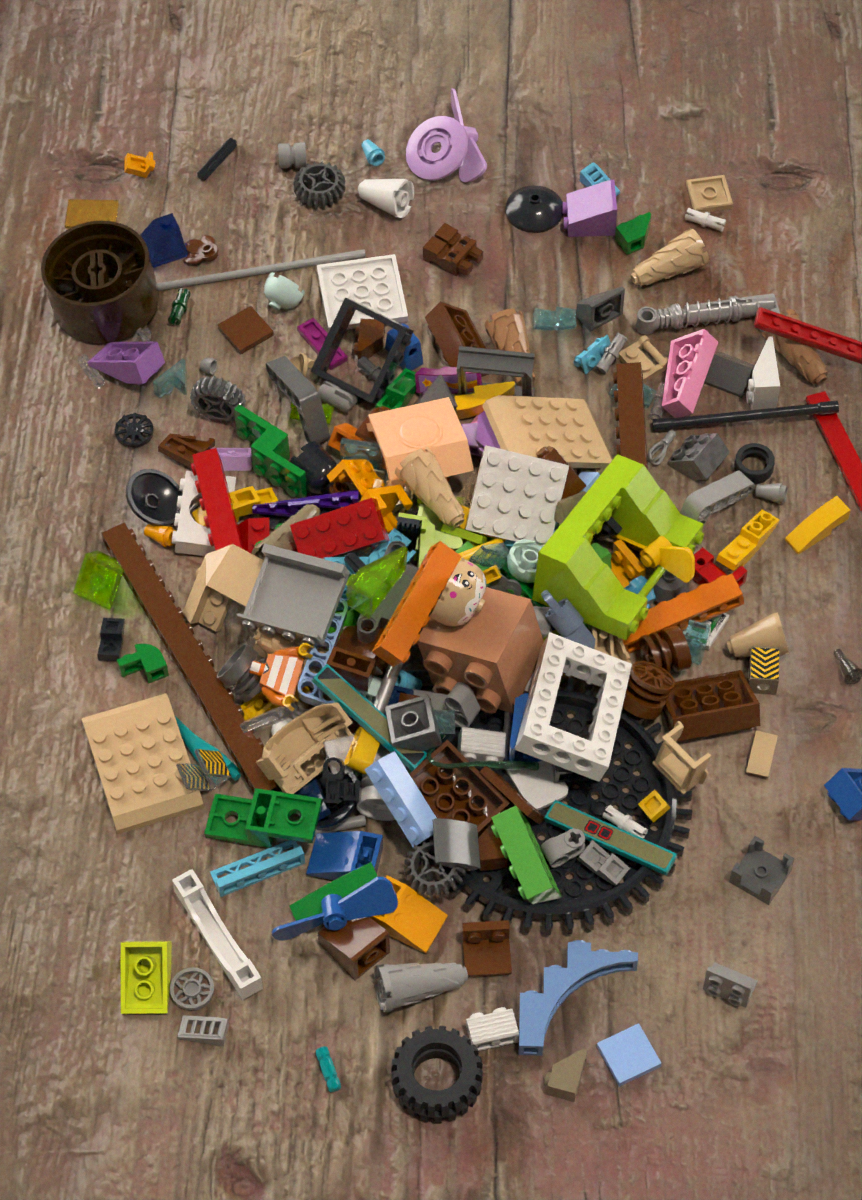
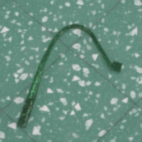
(510, 765)

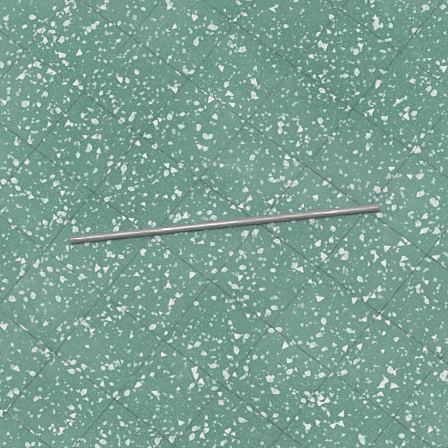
(261, 270)

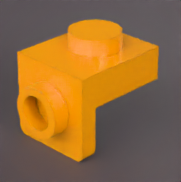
(139, 165)

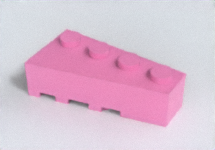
(686, 371)

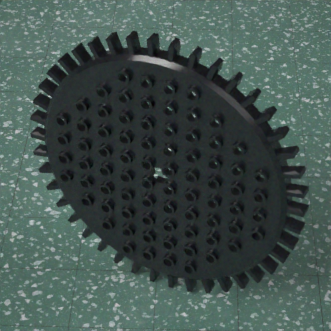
(575, 898)

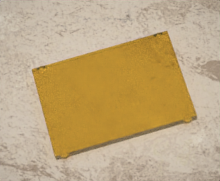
(84, 211)

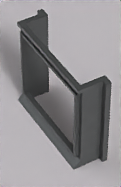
(496, 363)

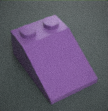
(129, 361)

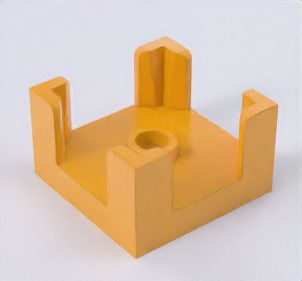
(387, 500)

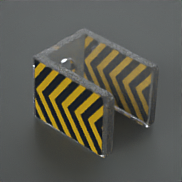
(200, 776)

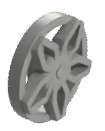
(192, 988)

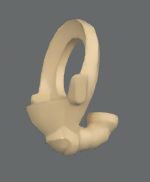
(302, 361)

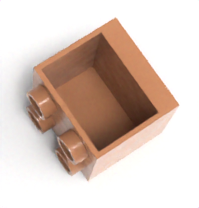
(488, 653)

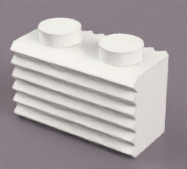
(481, 744)
(492, 1029)

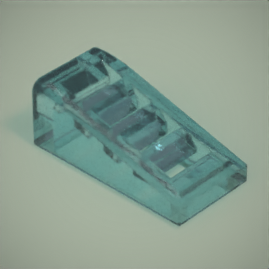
(491, 555)

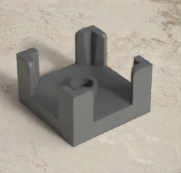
(761, 872)

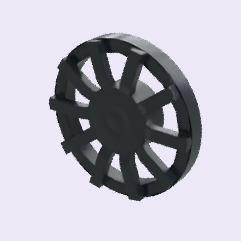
(134, 430)

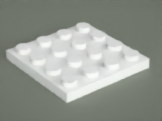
(368, 281)
(516, 496)

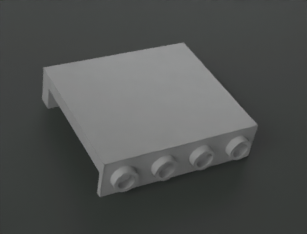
(295, 595)

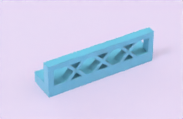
(260, 870)

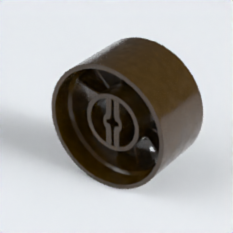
(92, 256)

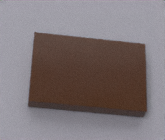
(512, 794)

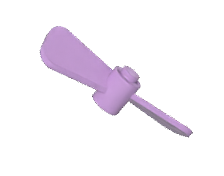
(474, 162)

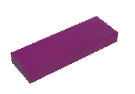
(315, 337)

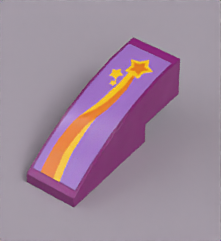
(426, 376)

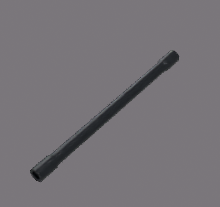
(820, 408)

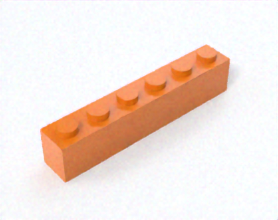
(416, 605)
(698, 605)

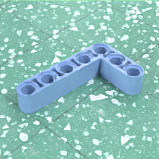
(320, 660)

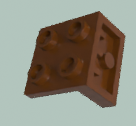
(487, 948)

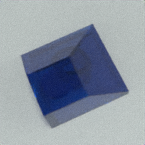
(164, 240)

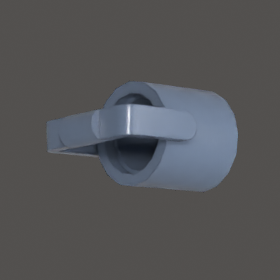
(562, 615)

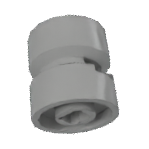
(292, 155)

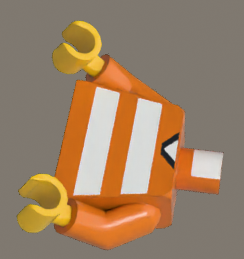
(282, 674)

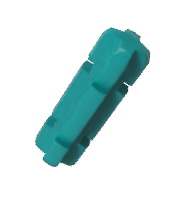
(328, 1069)

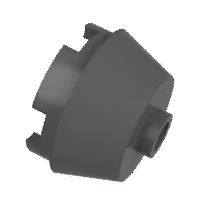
(669, 587)

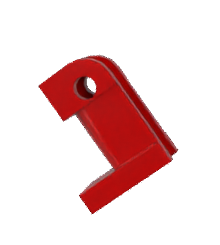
(708, 572)

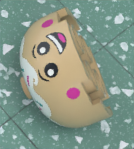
(461, 595)

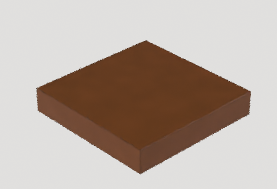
(245, 330)

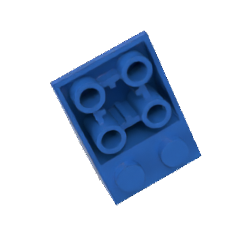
(343, 852)

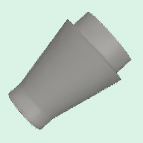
(773, 492)

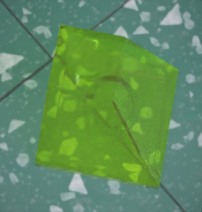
(99, 578)

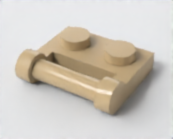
(634, 354)

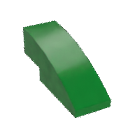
(399, 391)

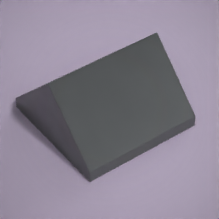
(729, 374)

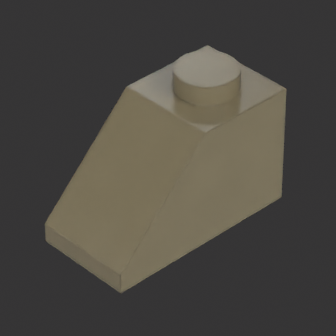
(566, 1076)

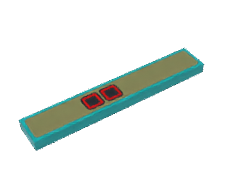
(611, 837)

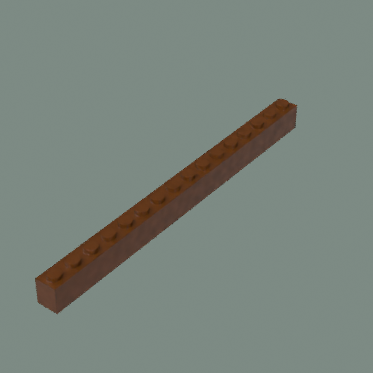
(188, 654)

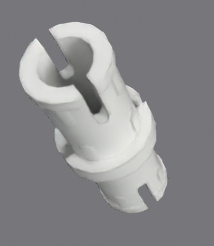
(705, 219)
(624, 822)

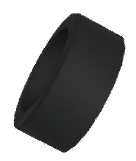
(755, 450)

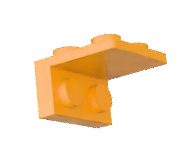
(356, 471)
(625, 564)

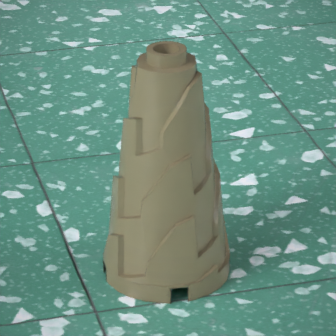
(282, 536)

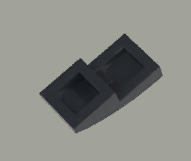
(111, 639)

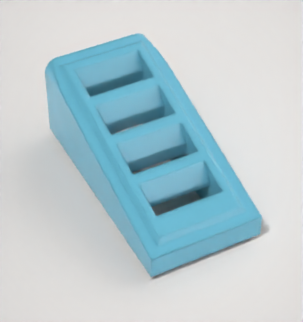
(593, 172)

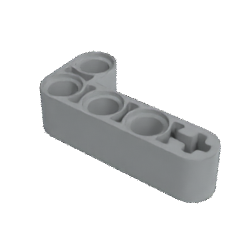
(717, 496)
(459, 699)

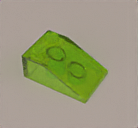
(374, 581)

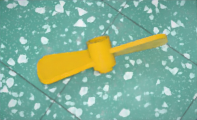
(676, 560)

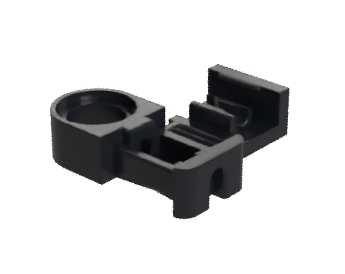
(336, 788)

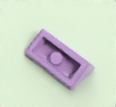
(236, 459)

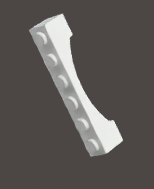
(229, 955)

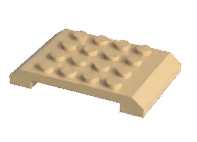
(539, 422)
(137, 763)

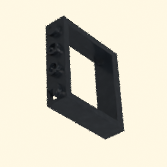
(333, 341)

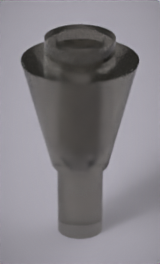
(850, 671)

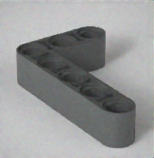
(303, 396)

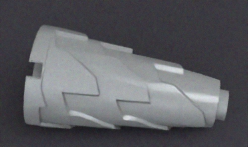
(412, 982)

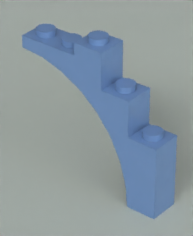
(558, 983)

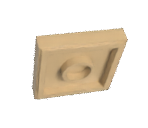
(709, 194)

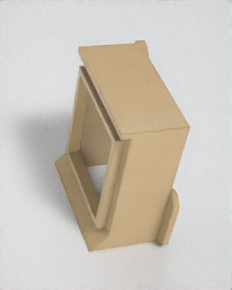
(674, 769)

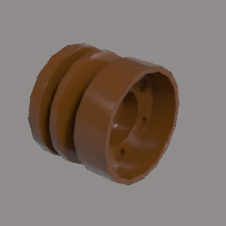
(666, 650)
(647, 690)

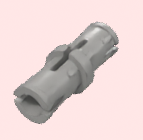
(611, 353)

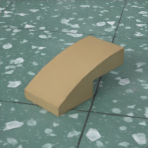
(762, 754)

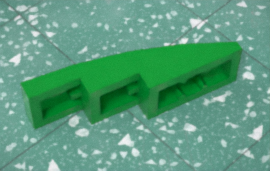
(343, 886)

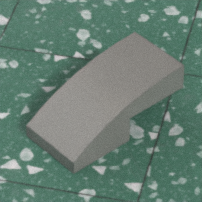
(601, 863)

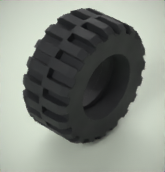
(437, 1103)

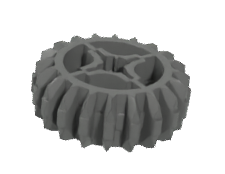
(319, 184)
(216, 398)
(423, 881)

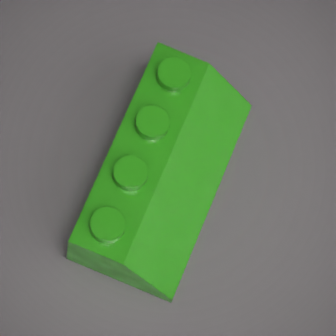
(525, 856)

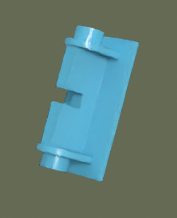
(590, 358)

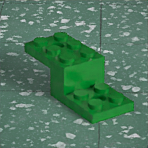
(270, 452)
(263, 818)

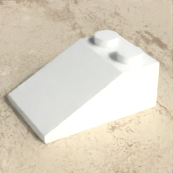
(765, 381)

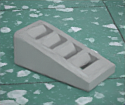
(210, 1038)

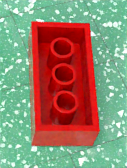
(341, 530)

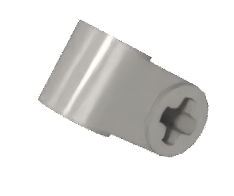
(561, 848)

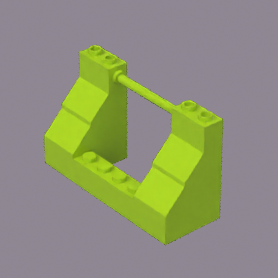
(574, 570)

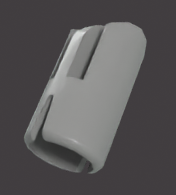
(337, 396)

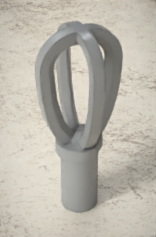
(664, 443)

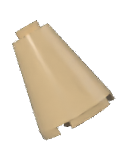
(764, 632)

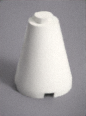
(388, 195)

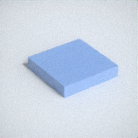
(629, 1054)

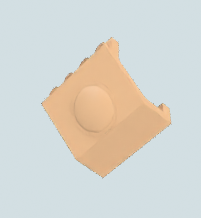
(422, 426)

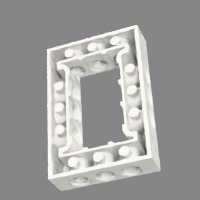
(557, 746)

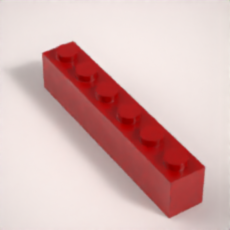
(216, 499)

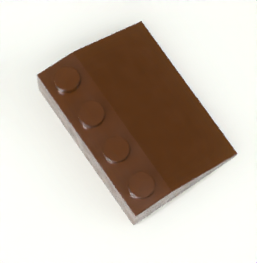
(712, 705)
(458, 792)

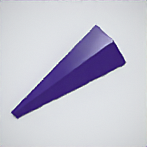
(291, 507)

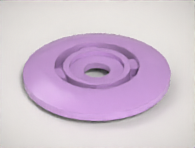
(443, 163)

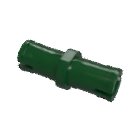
(179, 306)

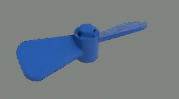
(369, 900)

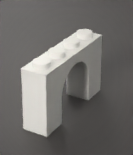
(191, 536)

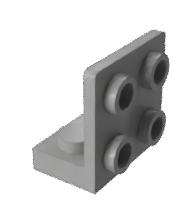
(729, 985)

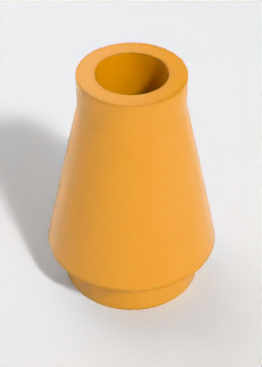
(160, 534)

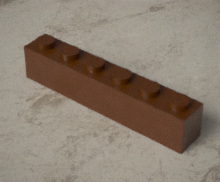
(630, 412)

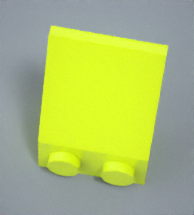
(145, 976)

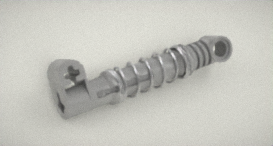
(733, 308)

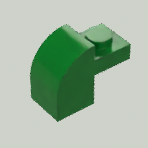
(147, 659)

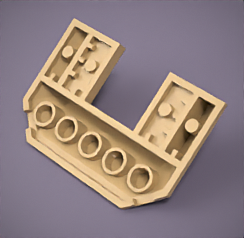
(222, 577)

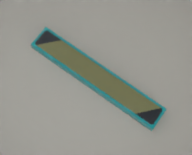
(364, 713)

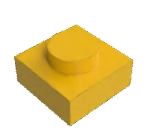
(654, 805)

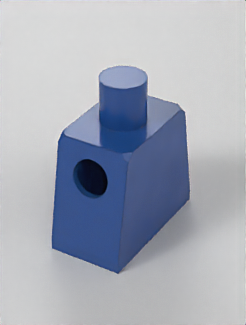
(412, 354)

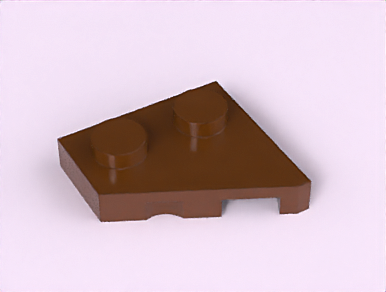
(183, 447)

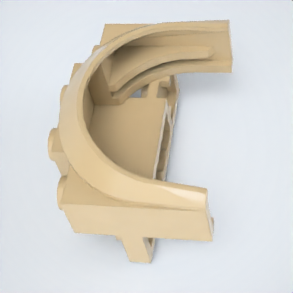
(297, 749)

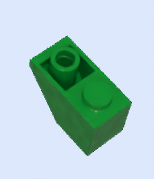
(633, 233)

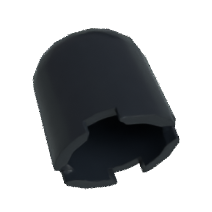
(317, 465)

